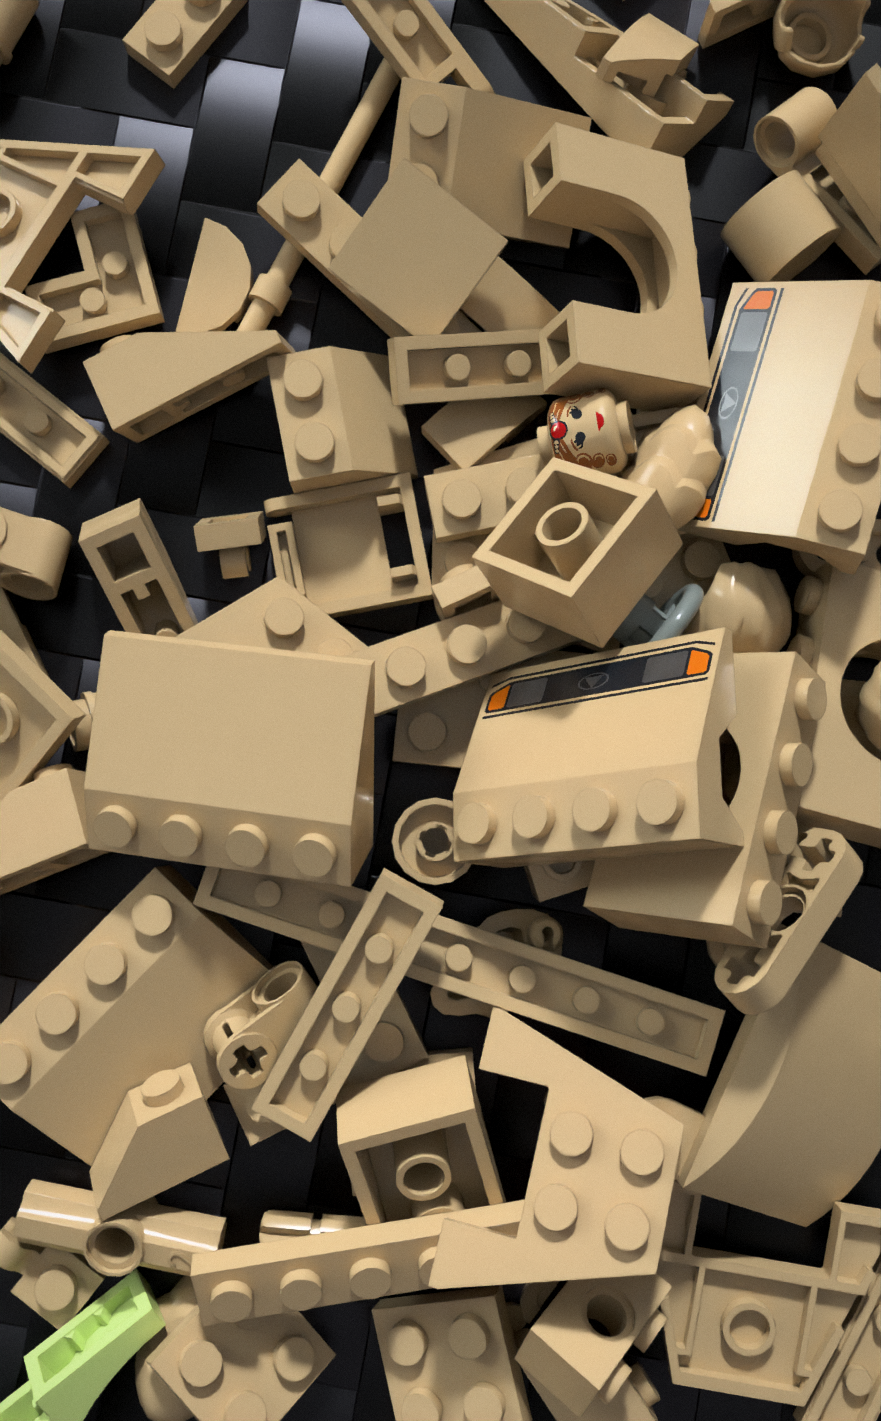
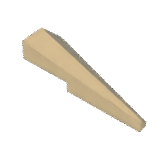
(571, 47)

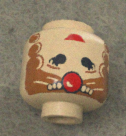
(589, 431)

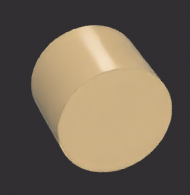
(780, 230)

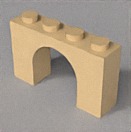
(643, 210)
(834, 625)
(737, 890)

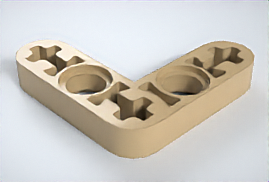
(761, 977)

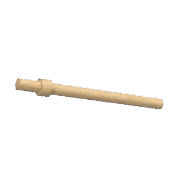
(272, 289)

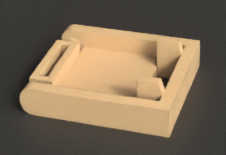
(339, 548)

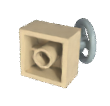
(585, 554)

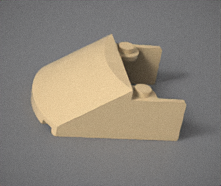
(794, 1099)

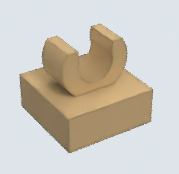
(232, 537)

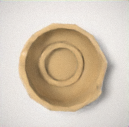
(818, 34)

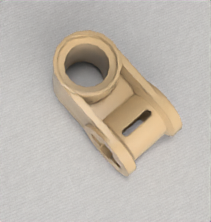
(32, 555)
(260, 1024)

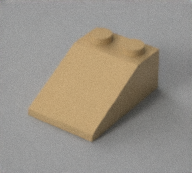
(476, 151)
(417, 1143)

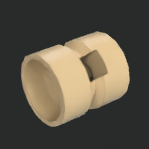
(425, 842)

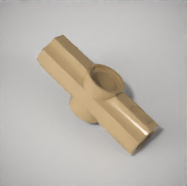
(138, 1236)

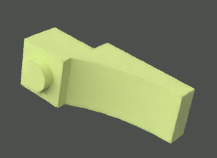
(85, 1354)

